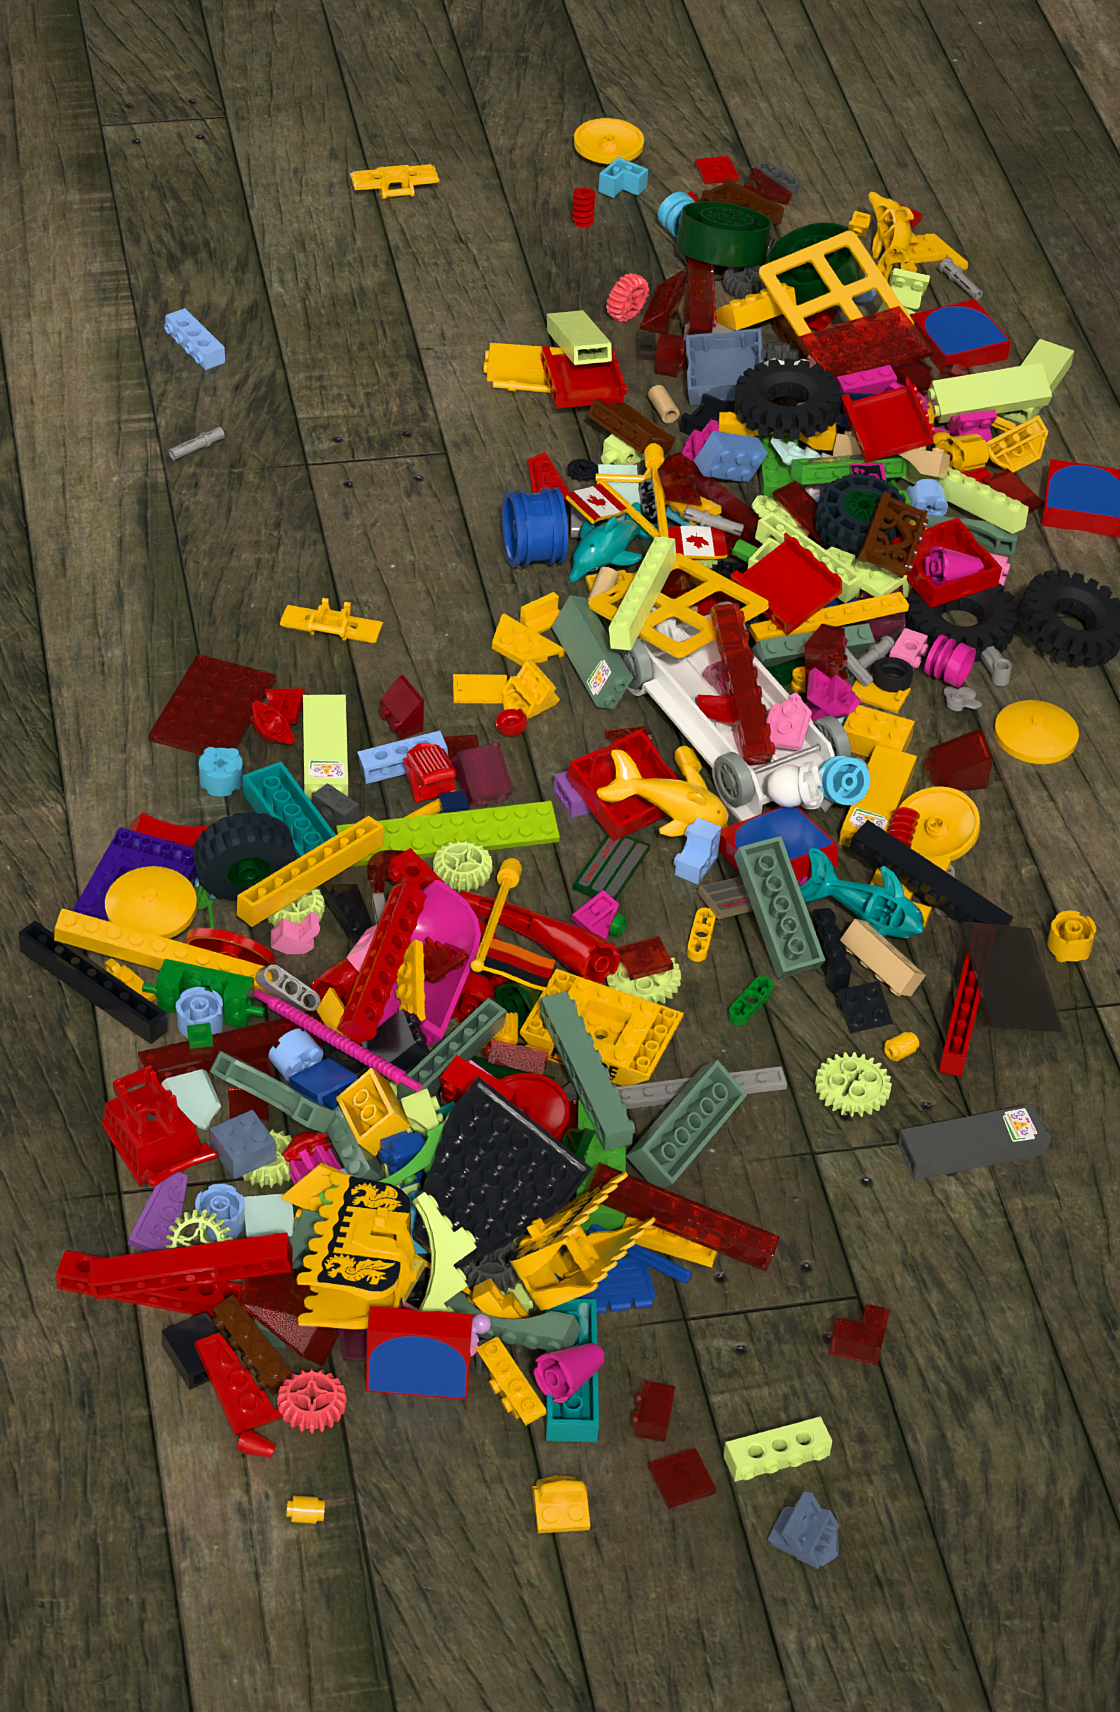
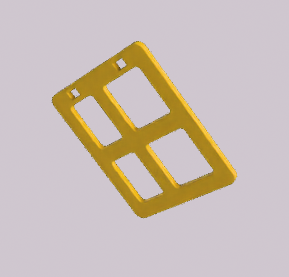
(839, 294)
(679, 607)

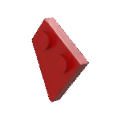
(287, 702)

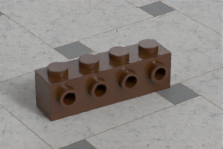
(252, 1344)

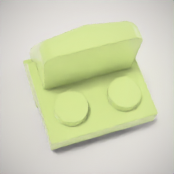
(908, 287)

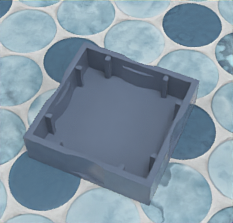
(719, 360)

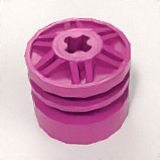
(950, 661)

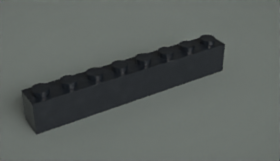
(925, 877)
(93, 982)

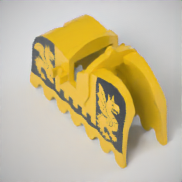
(362, 1253)
(584, 1260)

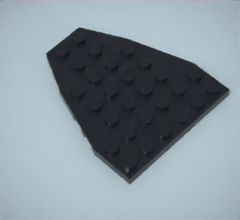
(497, 1172)

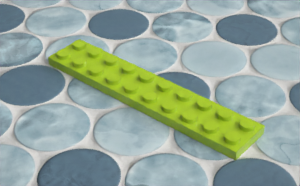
(488, 827)

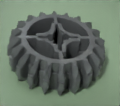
(742, 281)
(493, 1267)

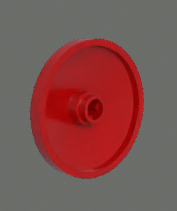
(230, 944)
(542, 1101)

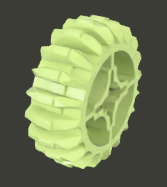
(463, 865)
(300, 908)
(275, 1171)
(178, 1238)

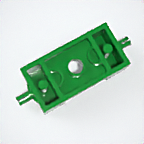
(234, 989)

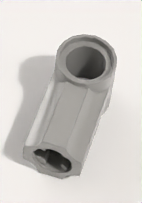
(997, 665)

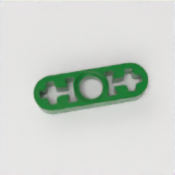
(750, 1009)

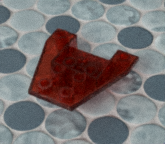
(277, 1304)

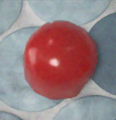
(511, 722)

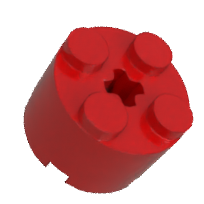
(473, 994)

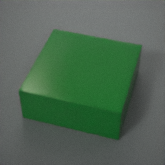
(199, 1035)

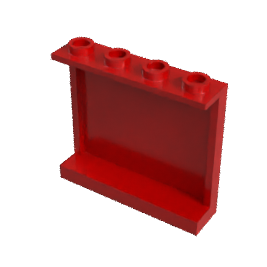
(582, 383)
(889, 422)
(792, 583)

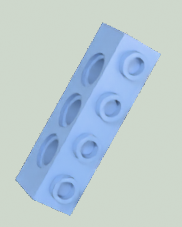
(195, 339)
(387, 760)

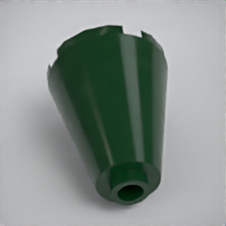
(517, 998)

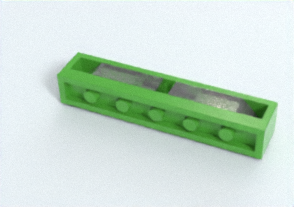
(830, 468)

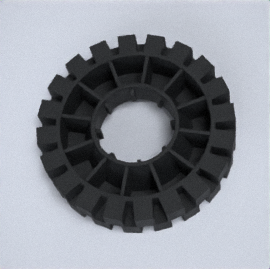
(766, 383)
(1071, 594)
(991, 607)

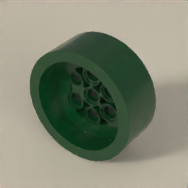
(724, 234)
(805, 278)

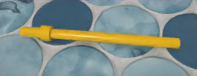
(513, 385)

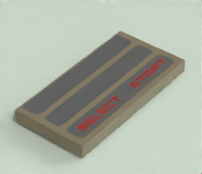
(726, 897)

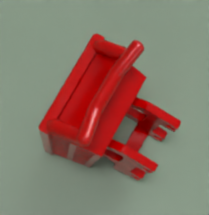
(153, 1144)

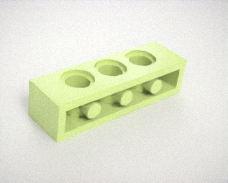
(764, 1446)

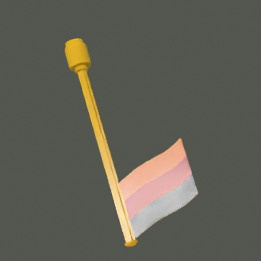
(504, 957)

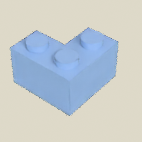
(699, 850)

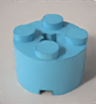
(220, 771)

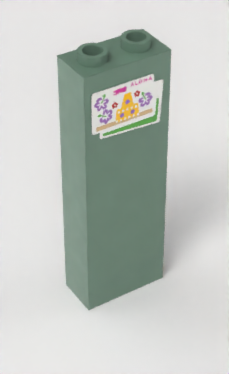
(590, 652)

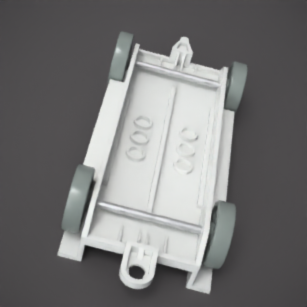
(675, 688)

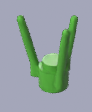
(203, 901)

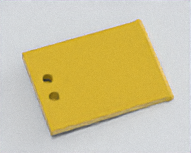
(478, 688)
(880, 698)

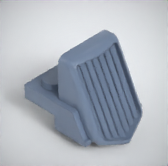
(807, 1532)

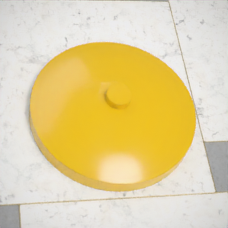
(608, 139)
(1036, 732)
(946, 823)
(152, 901)

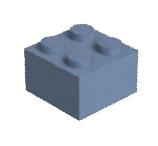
(243, 1144)

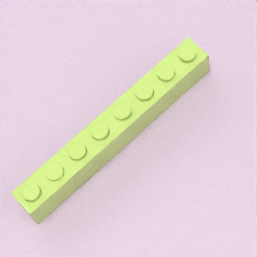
(977, 499)
(642, 593)

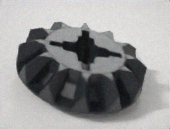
(588, 467)

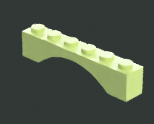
(422, 1111)

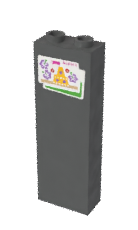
(973, 1142)

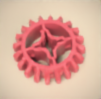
(627, 297)
(296, 1395)

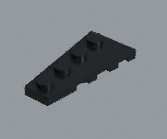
(348, 907)

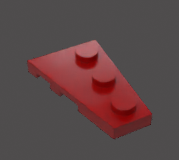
(716, 708)

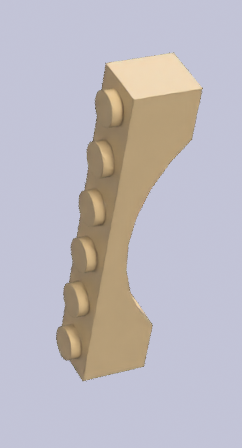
(926, 462)

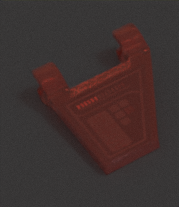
(768, 188)

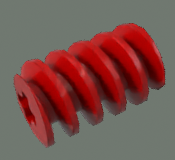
(583, 207)
(903, 824)

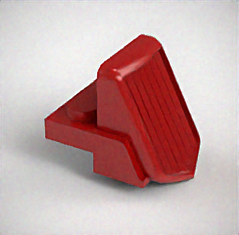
(429, 771)

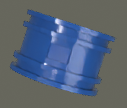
(534, 527)

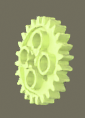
(764, 505)
(651, 987)
(842, 1074)

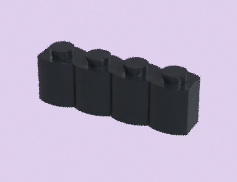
(837, 966)

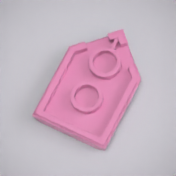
(789, 722)

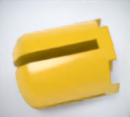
(965, 451)

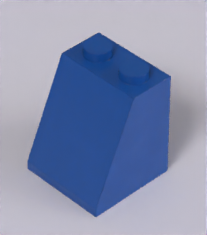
(323, 1082)

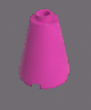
(950, 565)
(567, 1370)

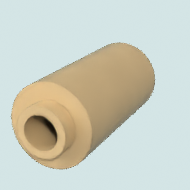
(663, 404)
(605, 581)

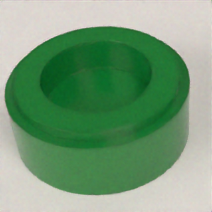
(618, 925)

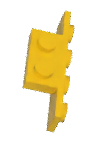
(510, 1382)

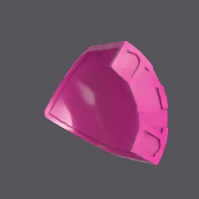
(450, 920)

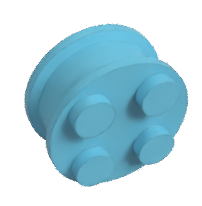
(844, 780)

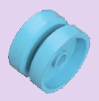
(671, 209)

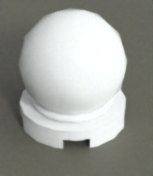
(794, 785)

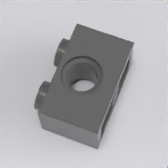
(335, 806)

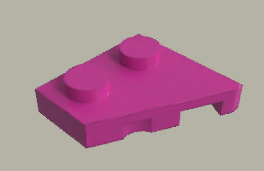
(597, 914)

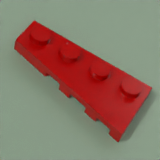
(545, 475)
(237, 1393)

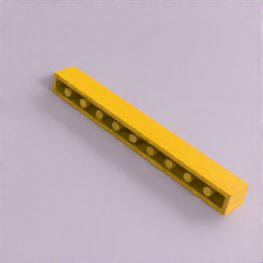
(143, 947)

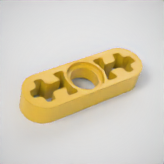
(695, 940)

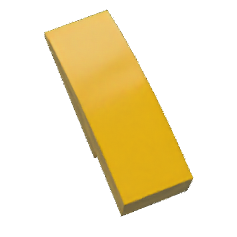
(494, 1303)

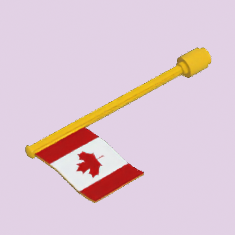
(604, 502)
(691, 541)

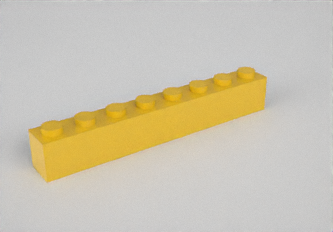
(309, 871)

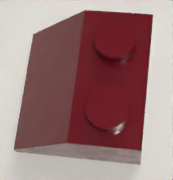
(402, 708)

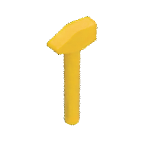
(624, 477)

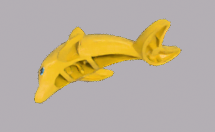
(892, 232)
(676, 798)

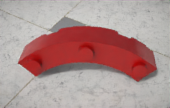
(175, 833)

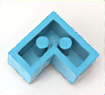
(623, 176)

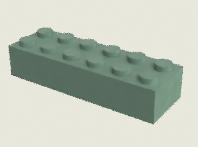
(779, 907)
(686, 1125)

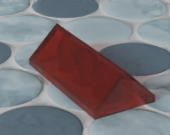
(664, 304)
(801, 506)

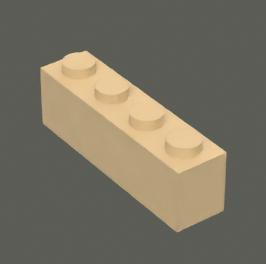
(882, 957)

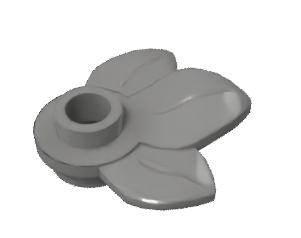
(961, 698)

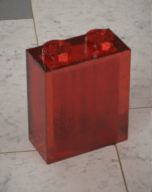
(517, 1055)

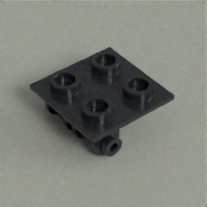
(864, 1007)

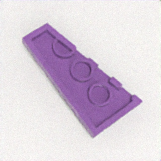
(159, 1214)

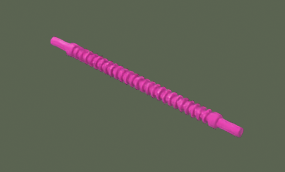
(336, 1039)

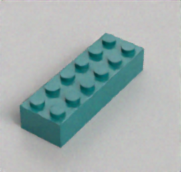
(279, 795)
(579, 1416)

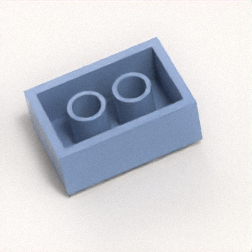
(730, 456)

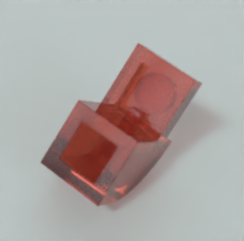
(378, 868)

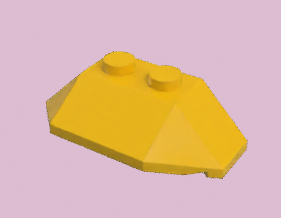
(1019, 445)

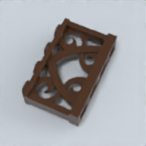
(736, 194)
(630, 425)
(872, 549)

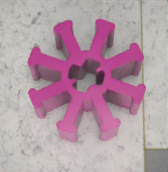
(302, 1168)

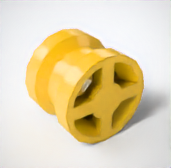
(798, 682)

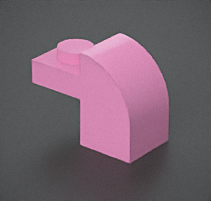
(293, 937)

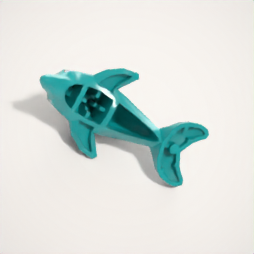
(607, 544)
(880, 906)

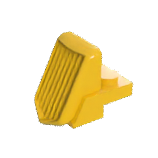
(529, 691)
(560, 1504)

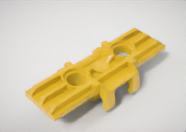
(423, 175)
(331, 622)

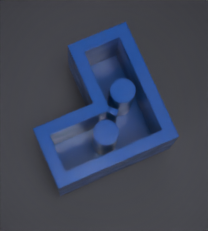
(399, 1150)

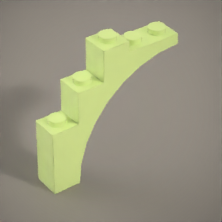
(446, 1250)

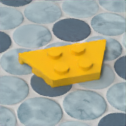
(523, 643)
(307, 1189)

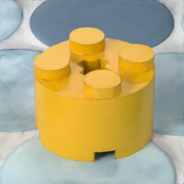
(1071, 936)

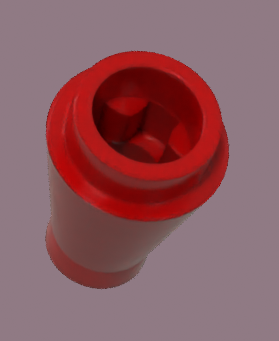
(254, 1444)

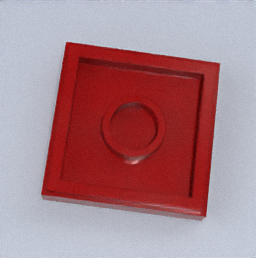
(716, 169)

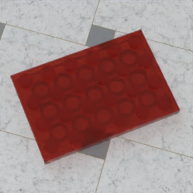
(866, 343)
(211, 706)

